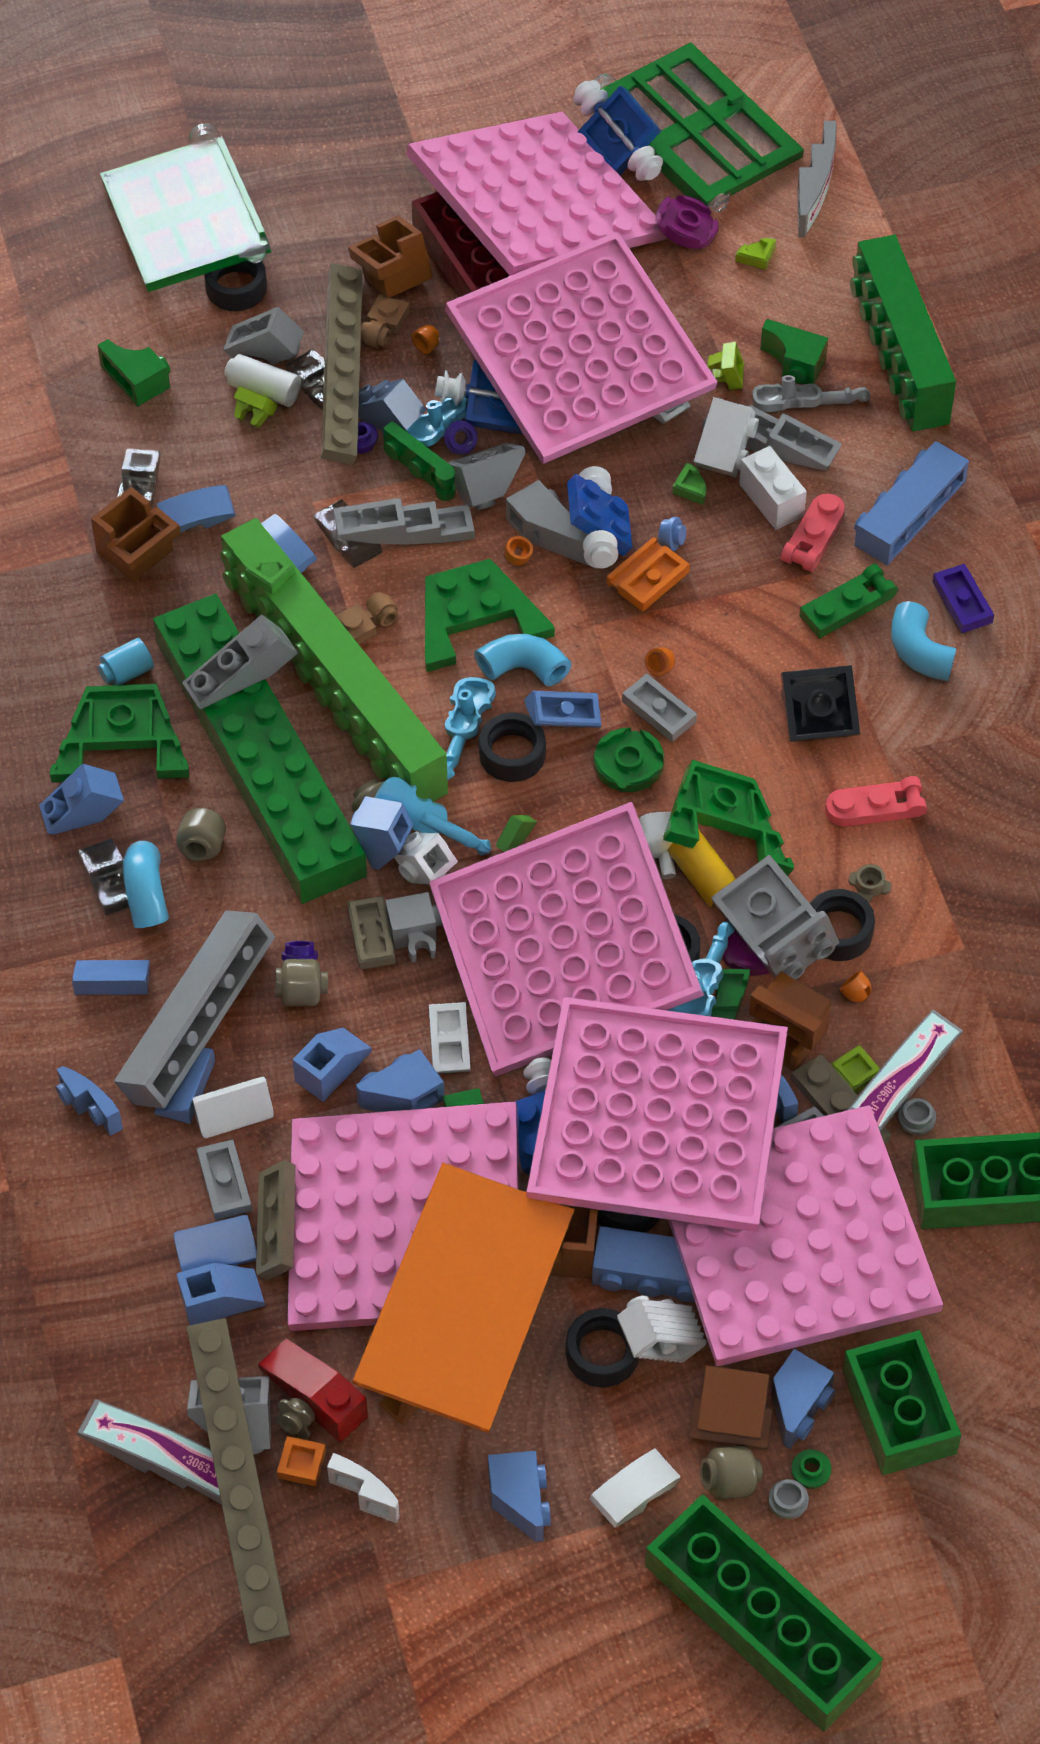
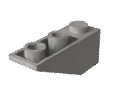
(545, 521)
(241, 663)

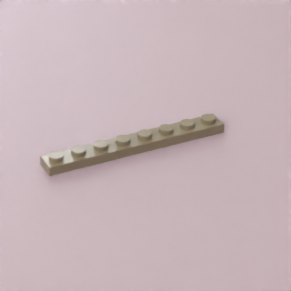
(342, 364)
(238, 1482)

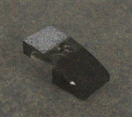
(311, 370)
(140, 472)
(353, 552)
(106, 875)

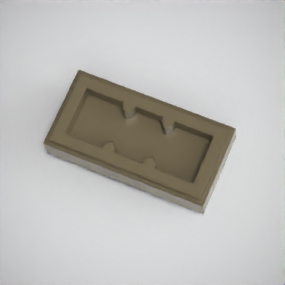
(371, 932)

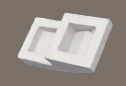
(449, 1037)
(633, 1487)
(372, 1493)

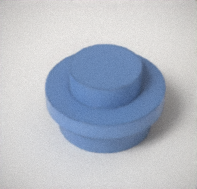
(672, 533)

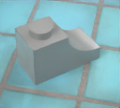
(265, 336)

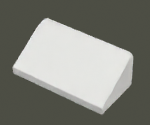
(233, 1107)

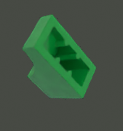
(797, 350)
(136, 372)

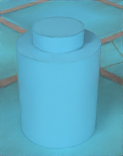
(125, 663)

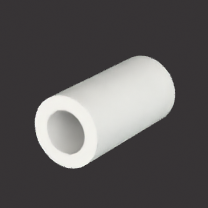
(263, 379)

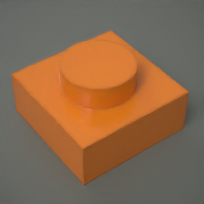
(301, 1461)

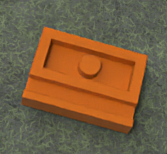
(648, 574)

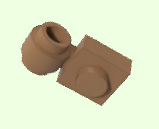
(383, 319)
(362, 623)

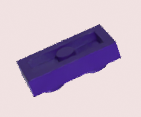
(963, 598)

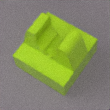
(728, 366)
(251, 401)

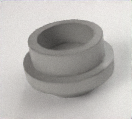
(917, 1116)
(788, 1499)

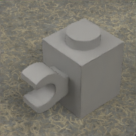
(413, 923)

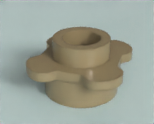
(873, 874)
(295, 1417)

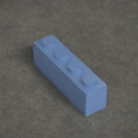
(910, 502)
(639, 1264)

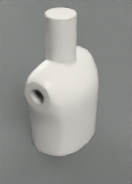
(654, 828)

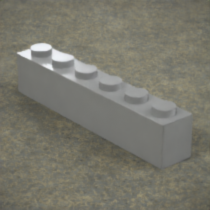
(194, 1009)

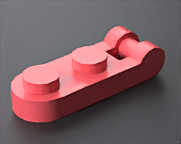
(814, 532)
(876, 803)

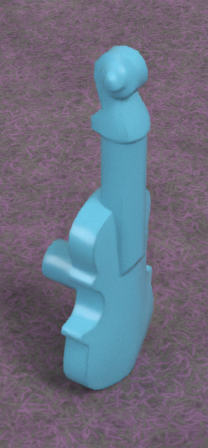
(432, 426)
(470, 699)
(428, 815)
(708, 973)

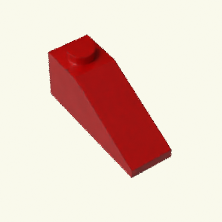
(331, 1396)

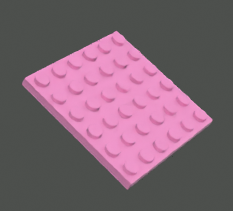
(533, 190)
(580, 347)
(559, 921)
(658, 1114)
(364, 1191)
(828, 1249)

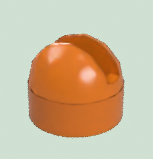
(426, 339)
(522, 543)
(659, 661)
(856, 987)

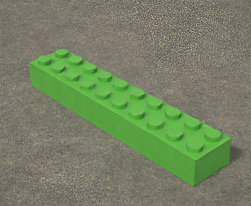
(337, 667)

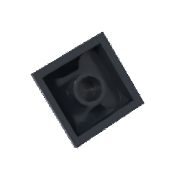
(820, 703)

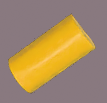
(702, 867)

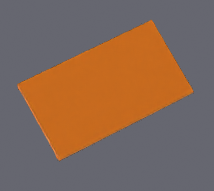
(463, 1298)

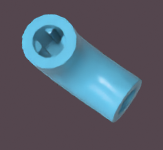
(915, 647)
(523, 652)
(144, 885)

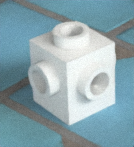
(424, 858)

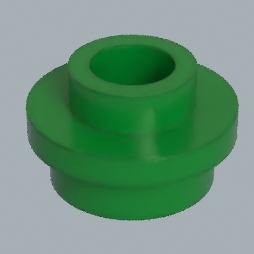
(808, 1479)

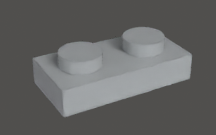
(659, 707)
(224, 1179)

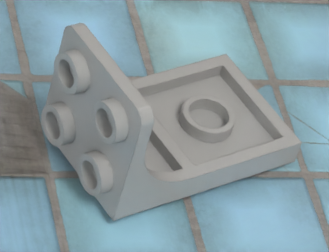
(776, 920)

